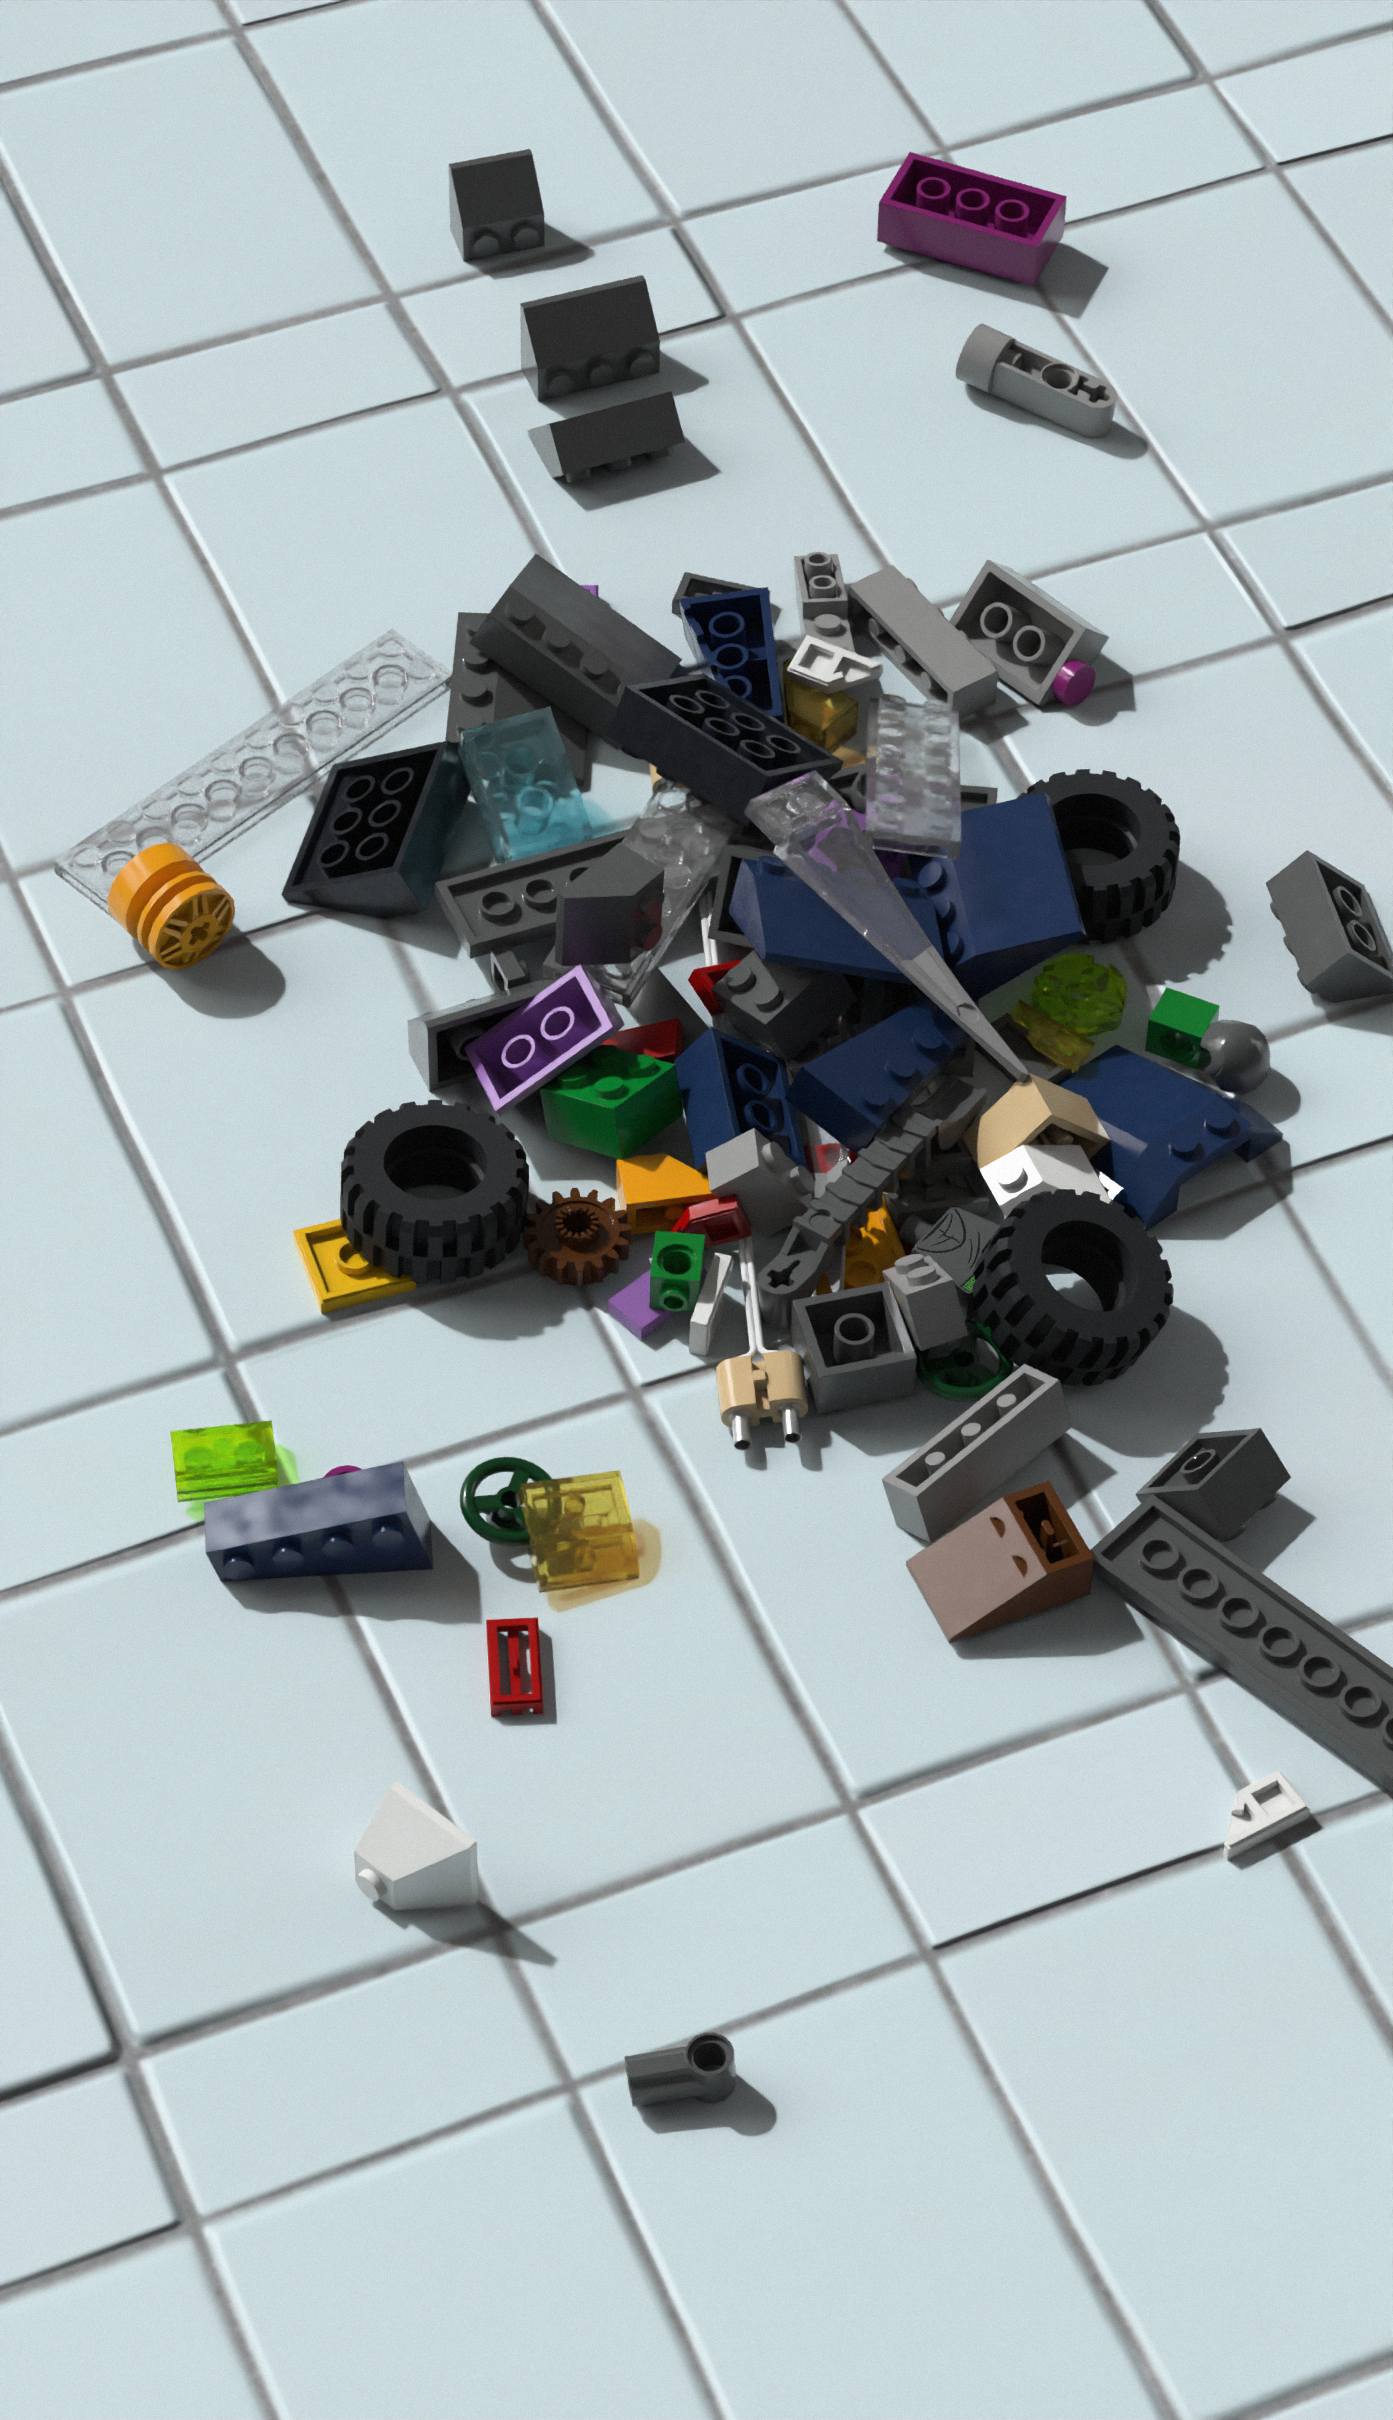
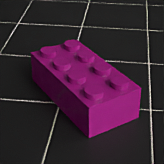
(971, 218)

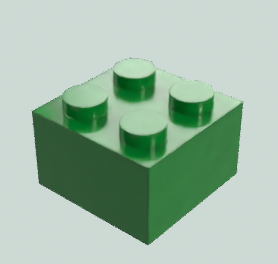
(611, 1101)

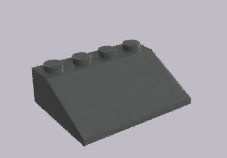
(570, 645)
(489, 693)

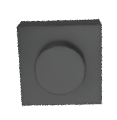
(506, 969)

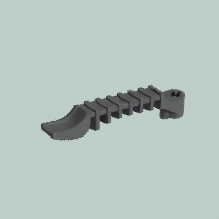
(876, 1170)

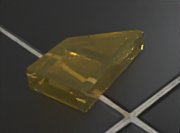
(1053, 1037)

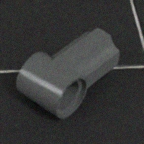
(678, 2072)

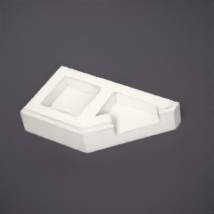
(830, 667)
(710, 1305)
(1262, 1813)

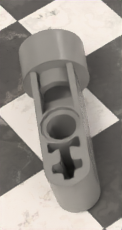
(1037, 382)

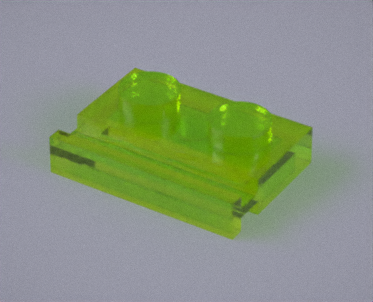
(224, 1460)

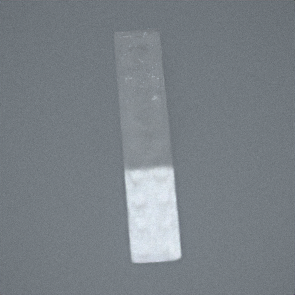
(265, 763)

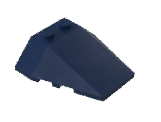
(1162, 1128)

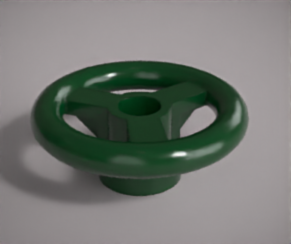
(961, 1372)
(502, 1524)

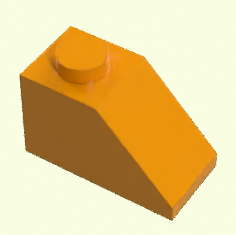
(658, 1191)

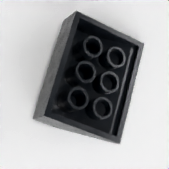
(714, 742)
(381, 832)

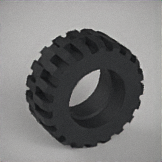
(1129, 824)
(431, 1235)
(1100, 1247)

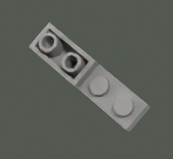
(822, 599)

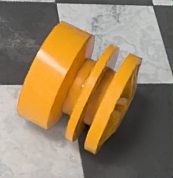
(171, 906)

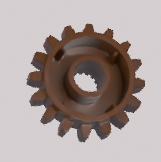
(577, 1238)

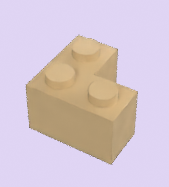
(1034, 1115)

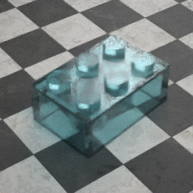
(523, 786)

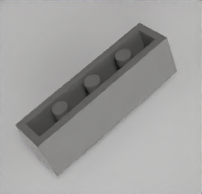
(922, 641)
(977, 1453)

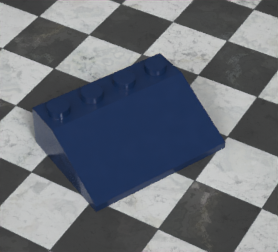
(1006, 895)
(800, 929)

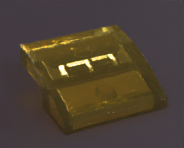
(579, 1531)

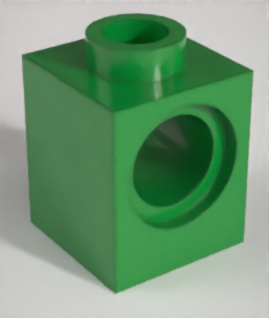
(1178, 1027)
(676, 1271)

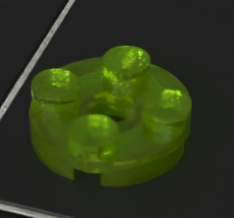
(1078, 972)

